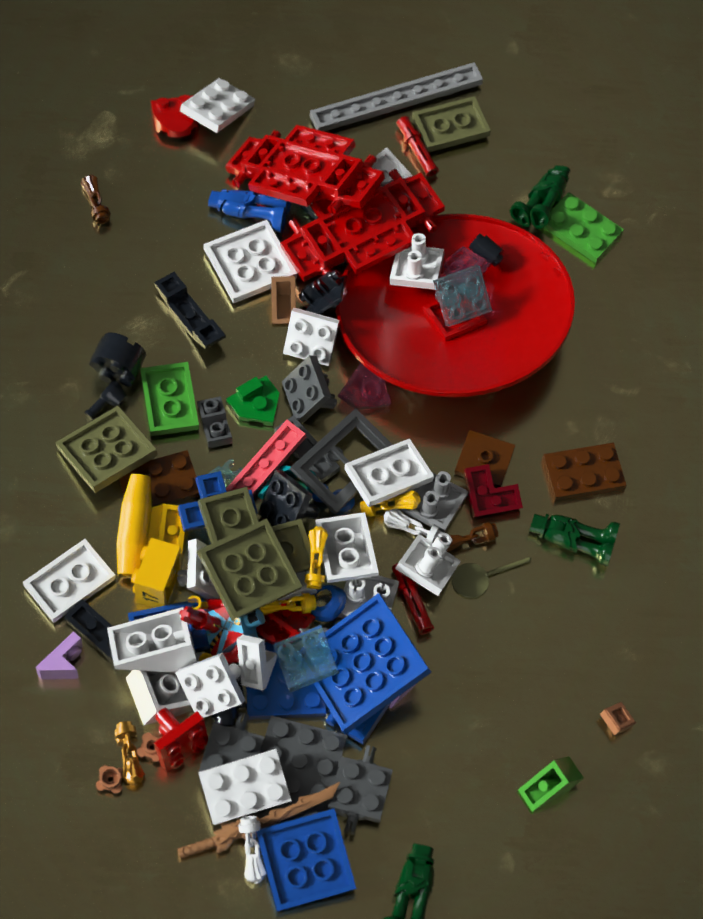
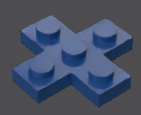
(208, 485)

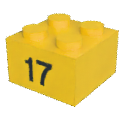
(157, 573)

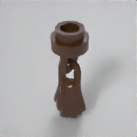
(100, 213)
(489, 531)

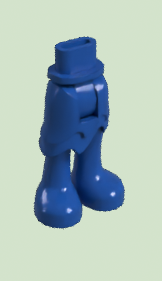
(244, 205)

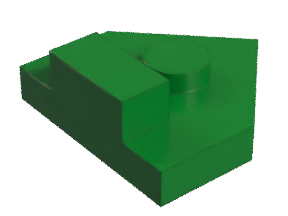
(255, 401)

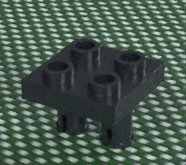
(286, 501)

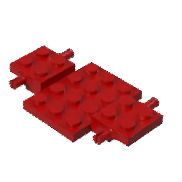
(304, 166)
(363, 234)

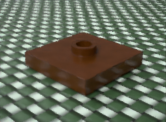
(484, 450)

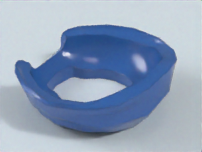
(333, 608)

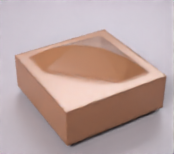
(617, 718)

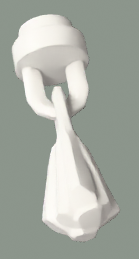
(398, 520)
(254, 868)

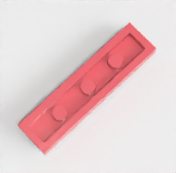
(269, 458)

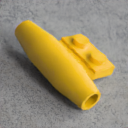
(142, 522)

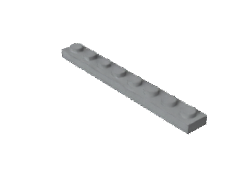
(396, 97)

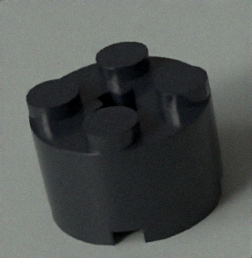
(117, 359)

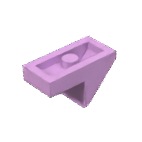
(56, 663)

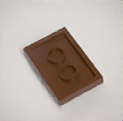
(584, 471)
(171, 479)

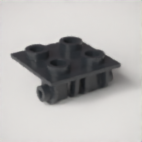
(324, 293)

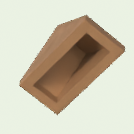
(282, 298)

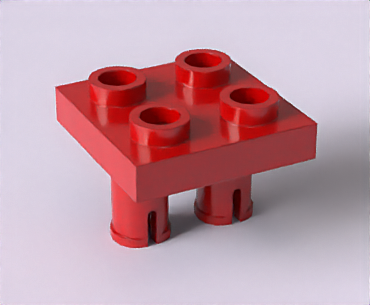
(178, 738)

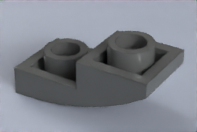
(214, 422)

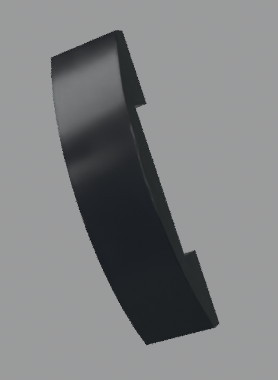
(187, 312)

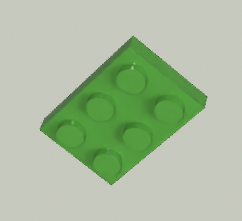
(583, 227)
(169, 398)

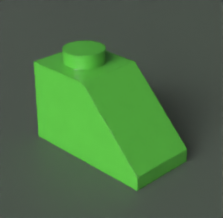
(550, 783)

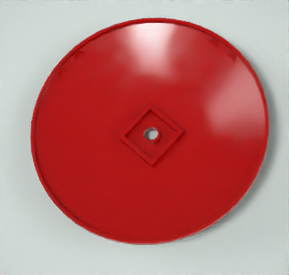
(403, 330)

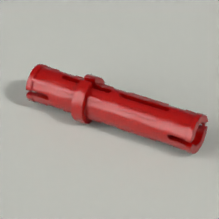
(413, 139)
(422, 622)

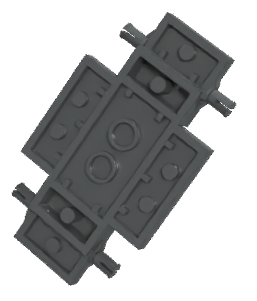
(310, 764)

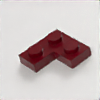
(487, 499)

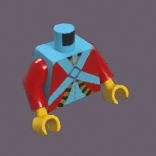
(226, 638)

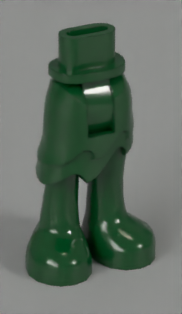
(541, 198)
(567, 531)
(414, 881)

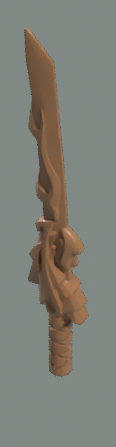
(230, 830)

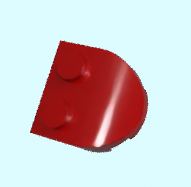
(170, 119)
(283, 624)

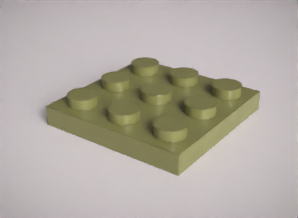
(106, 449)
(249, 569)

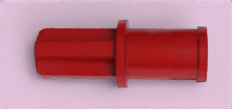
(200, 619)

